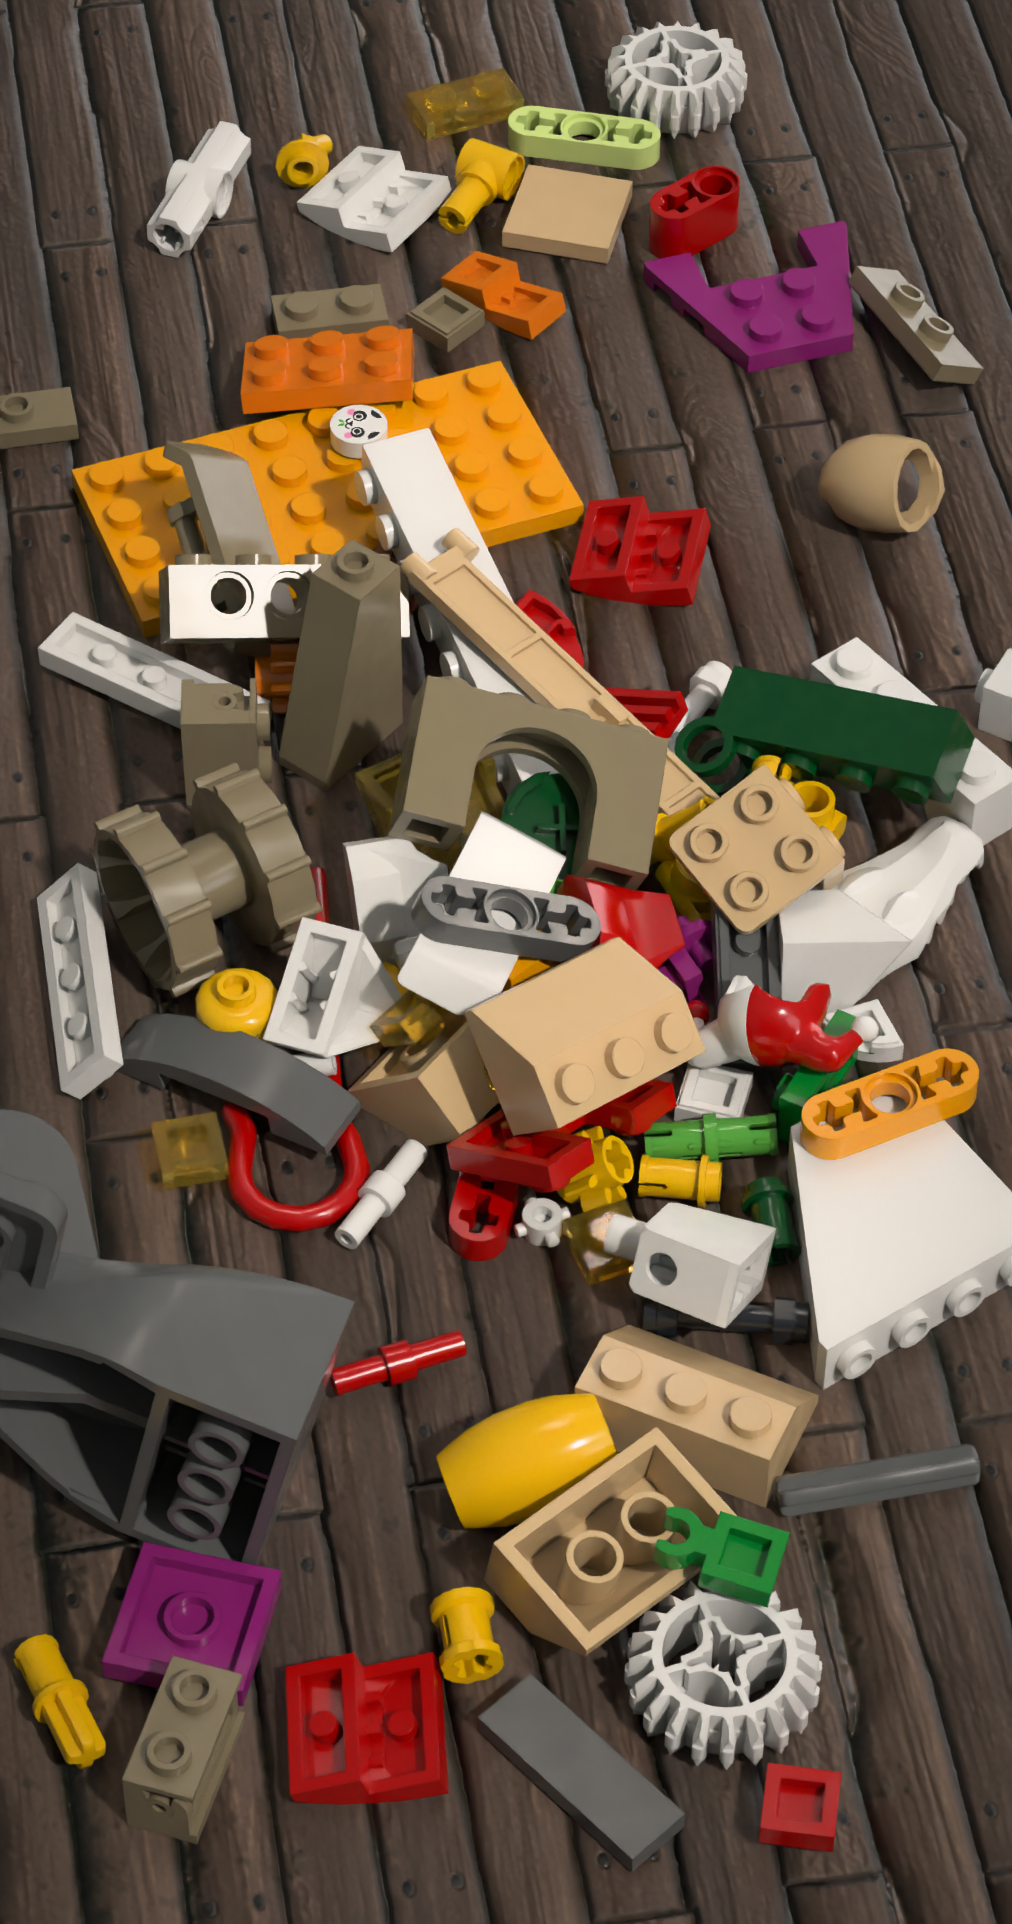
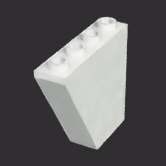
(894, 1242)

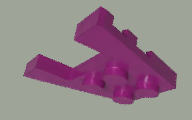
(774, 316)

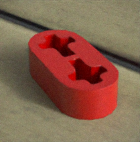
(472, 1199)

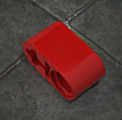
(694, 212)

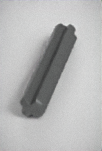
(877, 1480)

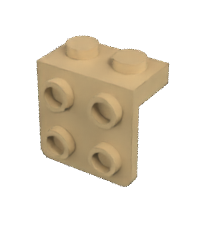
(757, 851)

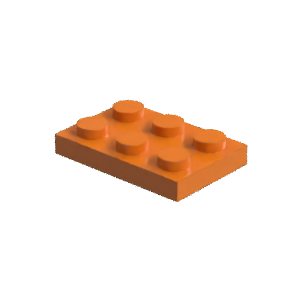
(328, 370)

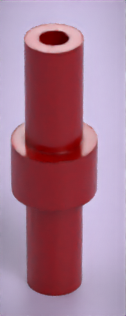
(397, 1362)

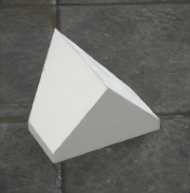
(834, 943)
(330, 992)

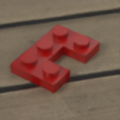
(554, 1156)

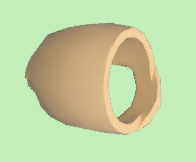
(864, 477)

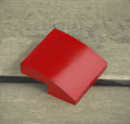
(640, 554)
(366, 1730)

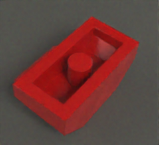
(637, 917)

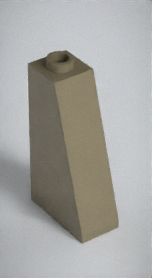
(346, 667)

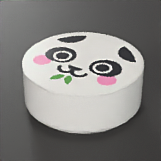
(356, 427)

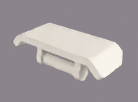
(469, 976)

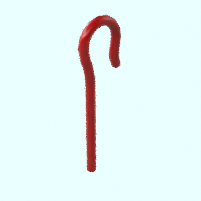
(243, 1145)

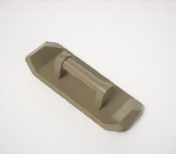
(230, 519)

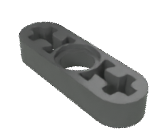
(480, 931)

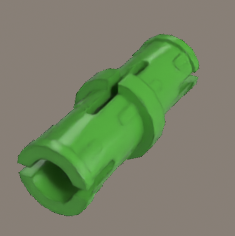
(713, 1137)

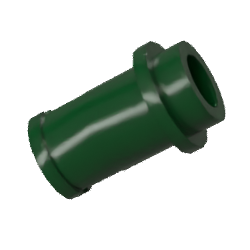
(769, 1204)

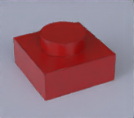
(800, 1807)

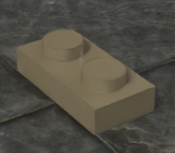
(339, 309)

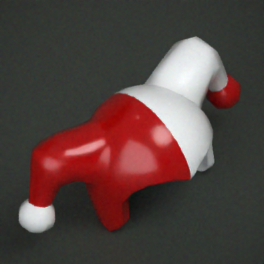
(775, 1031)

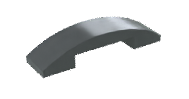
(244, 1071)

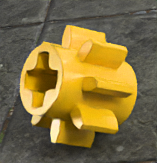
(602, 1180)

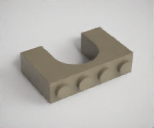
(608, 766)

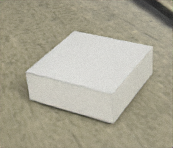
(713, 1090)

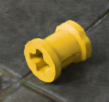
(466, 1635)

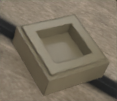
(445, 319)

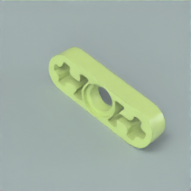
(618, 141)

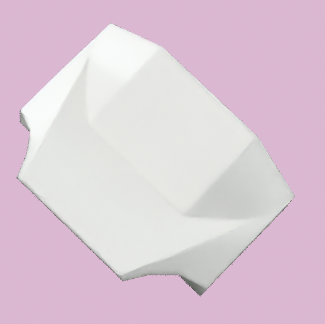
(383, 886)

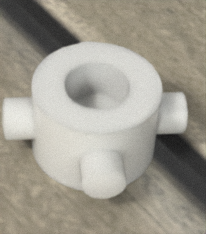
(541, 1222)

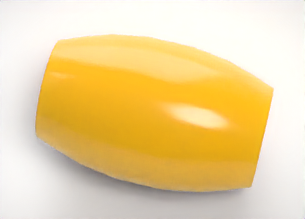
(524, 1458)

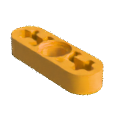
(874, 1127)

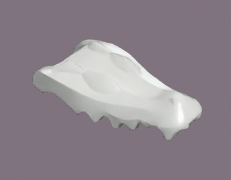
(915, 881)

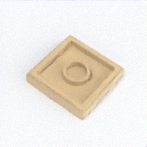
(567, 214)

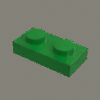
(799, 1088)

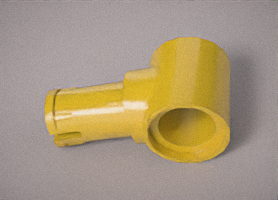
(481, 176)

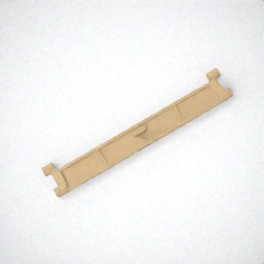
(529, 653)

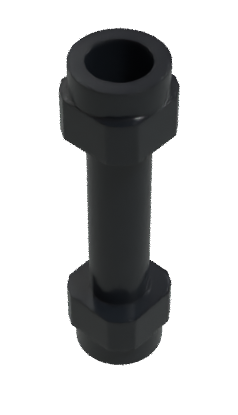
(785, 1320)

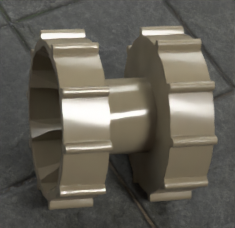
(237, 865)

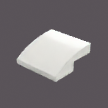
(374, 198)

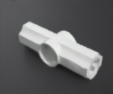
(199, 189)

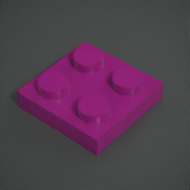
(191, 1610)

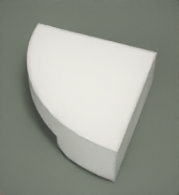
(886, 1045)

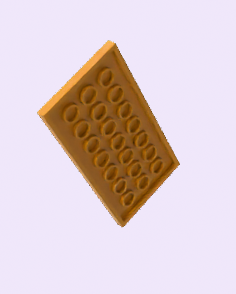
(310, 488)

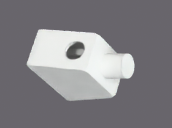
(694, 1259)

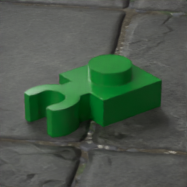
(735, 1557)

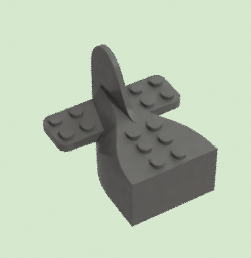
(149, 1387)

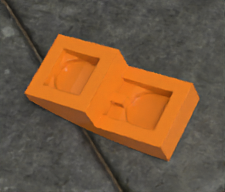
(507, 301)

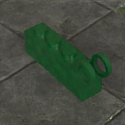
(832, 734)

